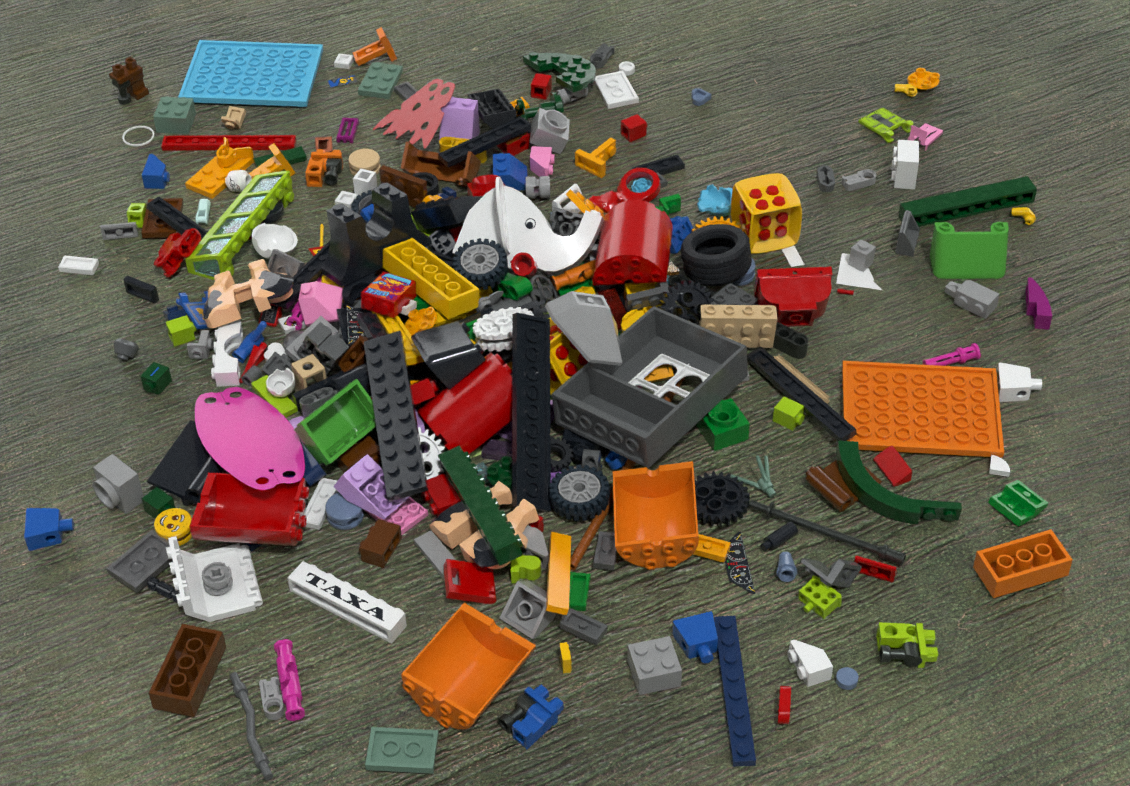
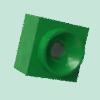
(724, 425)

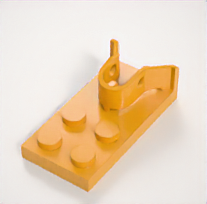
(211, 178)

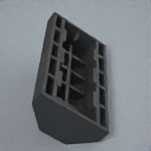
(494, 107)

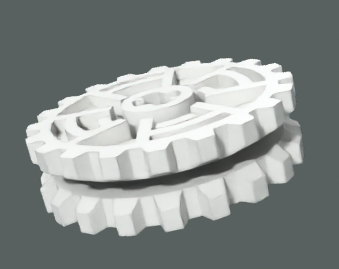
(495, 329)

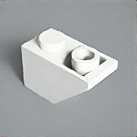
(811, 662)

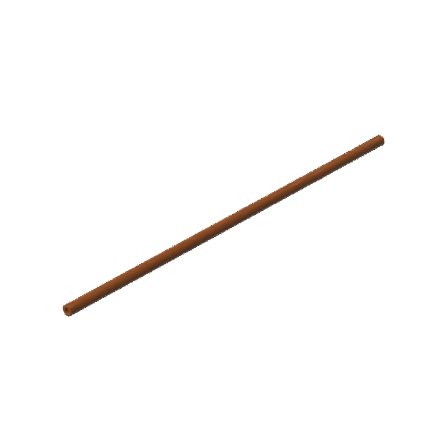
(598, 520)

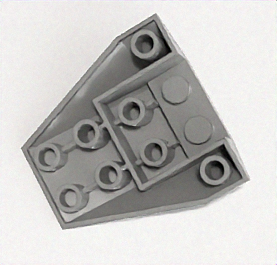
(588, 326)

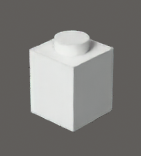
(364, 181)

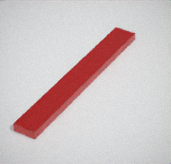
(213, 142)

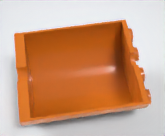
(655, 515)
(464, 668)

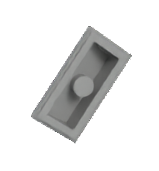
(119, 230)

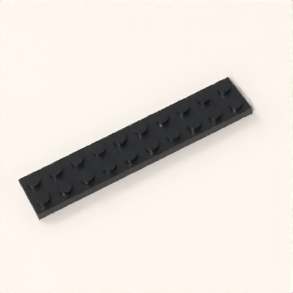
(531, 411)
(395, 416)

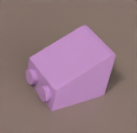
(460, 119)

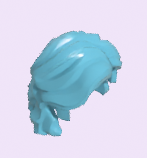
(715, 201)

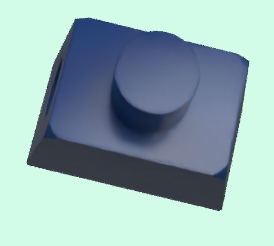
(45, 527)
(697, 636)

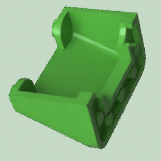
(969, 253)

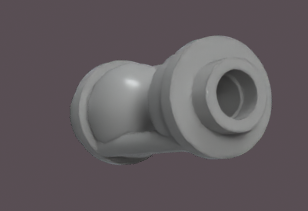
(566, 95)

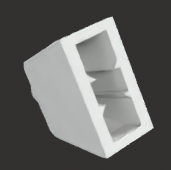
(1015, 383)

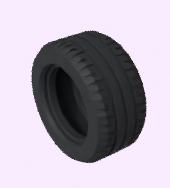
(716, 254)

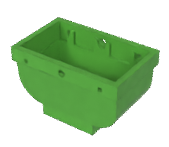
(338, 423)

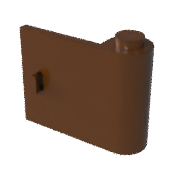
(832, 486)

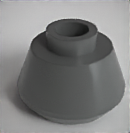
(125, 349)

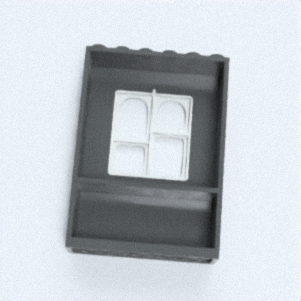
(639, 425)

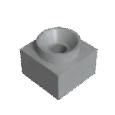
(550, 129)
(117, 484)

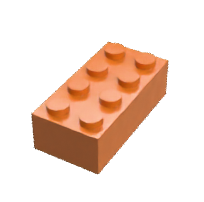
(1022, 563)

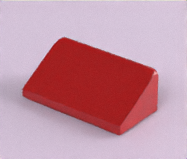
(893, 466)
(876, 569)

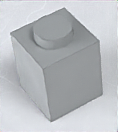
(862, 255)

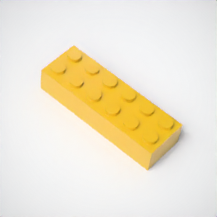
(434, 279)

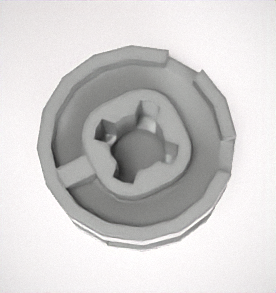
(217, 577)

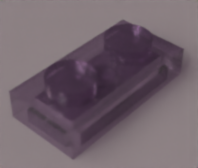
(496, 449)

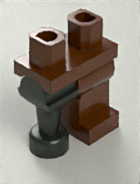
(129, 77)

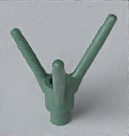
(763, 483)

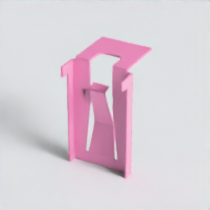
(923, 132)

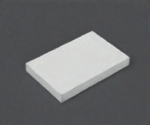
(615, 89)

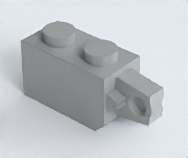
(973, 297)

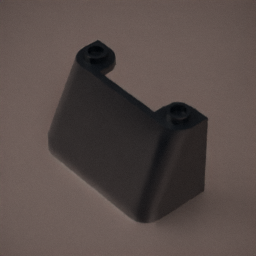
(449, 351)

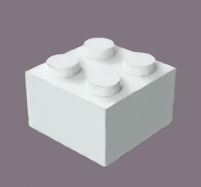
(905, 164)

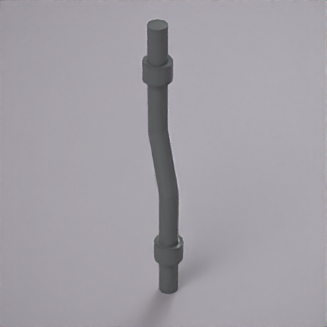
(260, 758)

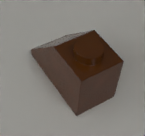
(354, 356)

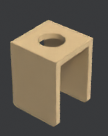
(301, 374)

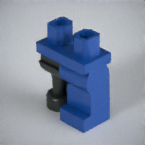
(538, 715)

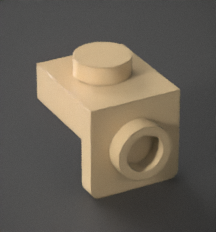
(234, 117)

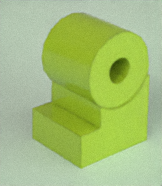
(136, 213)
(525, 568)

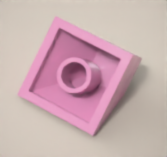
(319, 300)

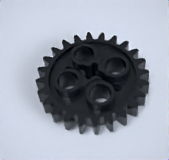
(695, 294)
(720, 498)

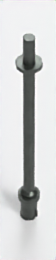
(882, 552)

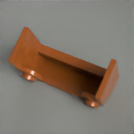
(419, 161)

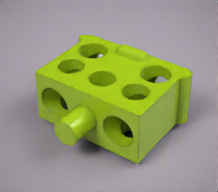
(819, 597)

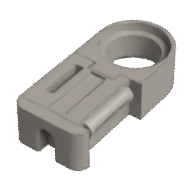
(858, 180)
(271, 696)

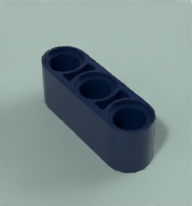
(313, 470)

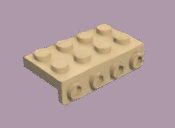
(742, 323)

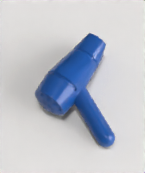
(253, 338)

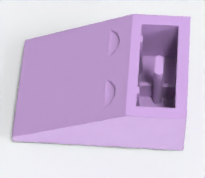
(366, 488)

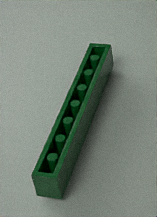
(970, 201)
(480, 506)

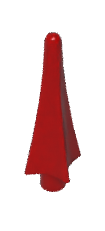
(256, 357)

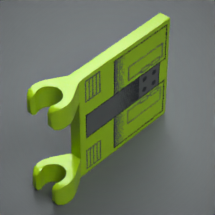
(884, 122)

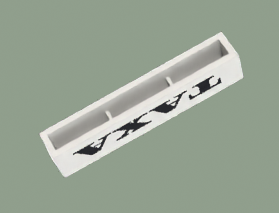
(347, 601)

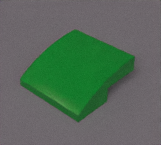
(1018, 503)

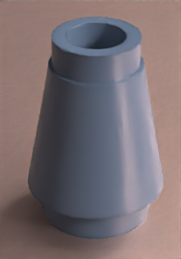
(786, 567)

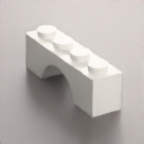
(226, 367)

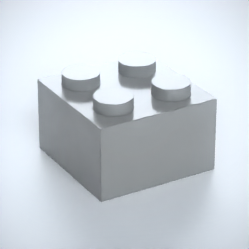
(654, 665)

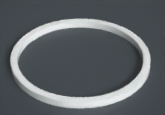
(136, 145)

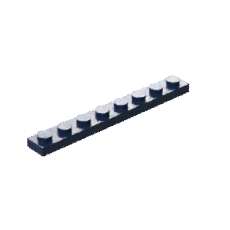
(734, 692)

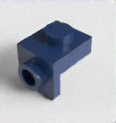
(174, 312)

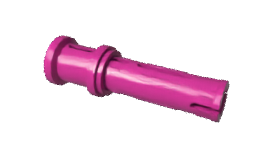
(960, 355)

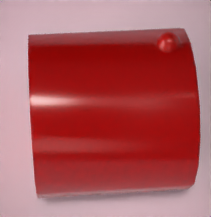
(524, 265)

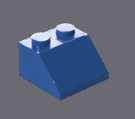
(510, 170)

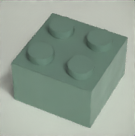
(174, 115)

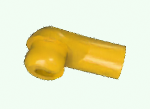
(908, 89)
(1026, 213)

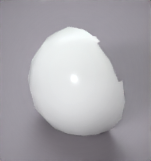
(271, 236)

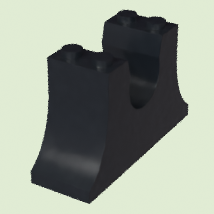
(358, 246)

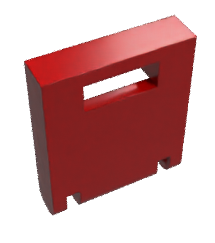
(474, 585)

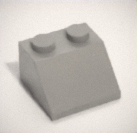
(527, 609)

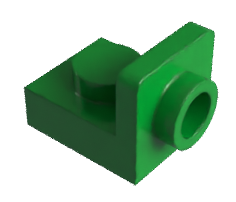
(670, 204)

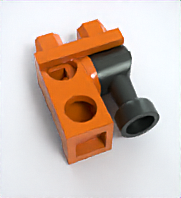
(323, 162)

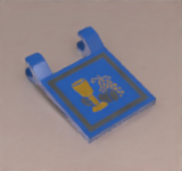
(194, 309)

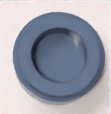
(847, 678)

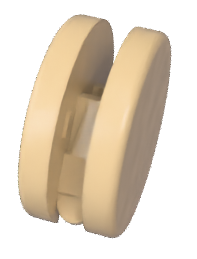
(364, 159)

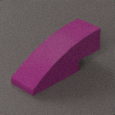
(1037, 305)

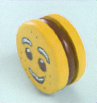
(174, 523)

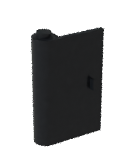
(185, 466)

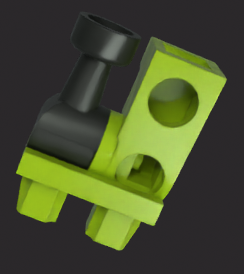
(910, 639)

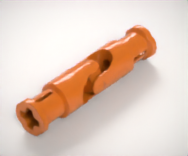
(572, 276)

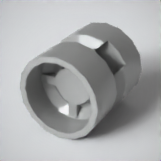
(544, 187)

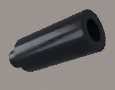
(779, 536)

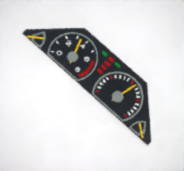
(353, 326)
(737, 564)

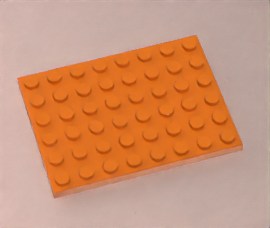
(923, 408)

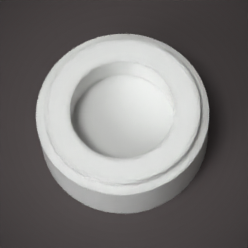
(627, 67)

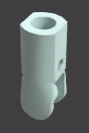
(203, 211)

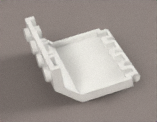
(200, 604)

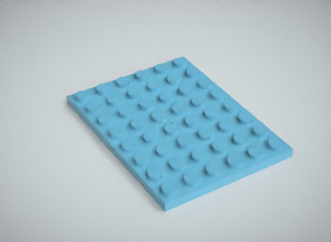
(252, 73)

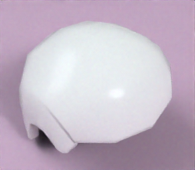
(281, 383)

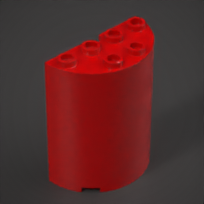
(633, 244)
(473, 407)
(248, 515)

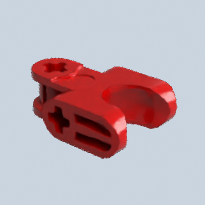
(176, 249)

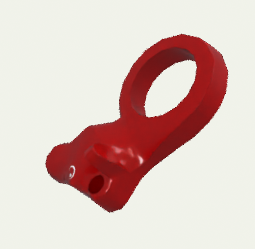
(612, 198)

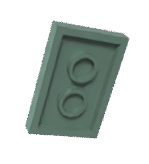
(380, 80)
(402, 750)

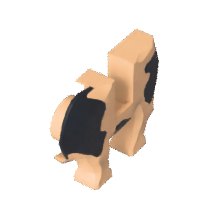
(225, 294)
(456, 525)

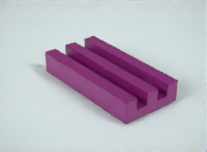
(353, 132)

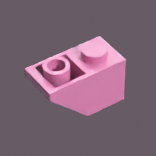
(542, 160)

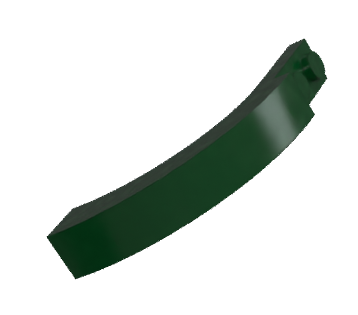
(883, 500)

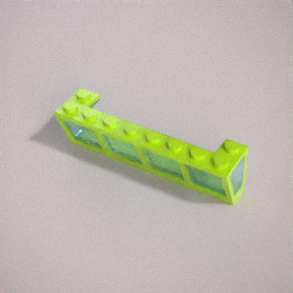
(237, 223)

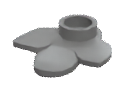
(491, 300)

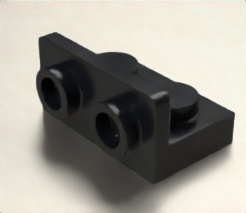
(443, 241)

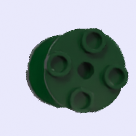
(554, 104)

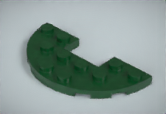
(574, 69)

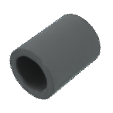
(251, 375)

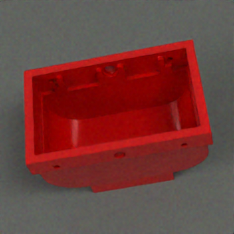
(797, 296)

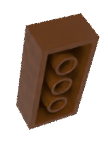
(187, 670)

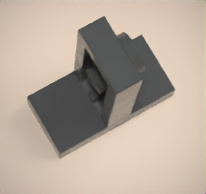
(646, 298)

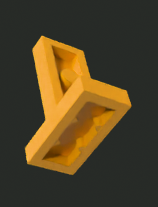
(595, 161)
(274, 164)

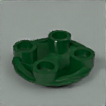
(501, 472)

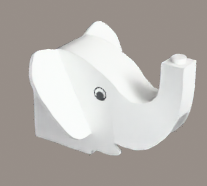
(521, 227)

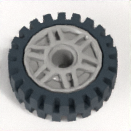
(481, 263)
(579, 492)

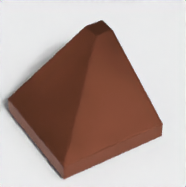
(324, 143)

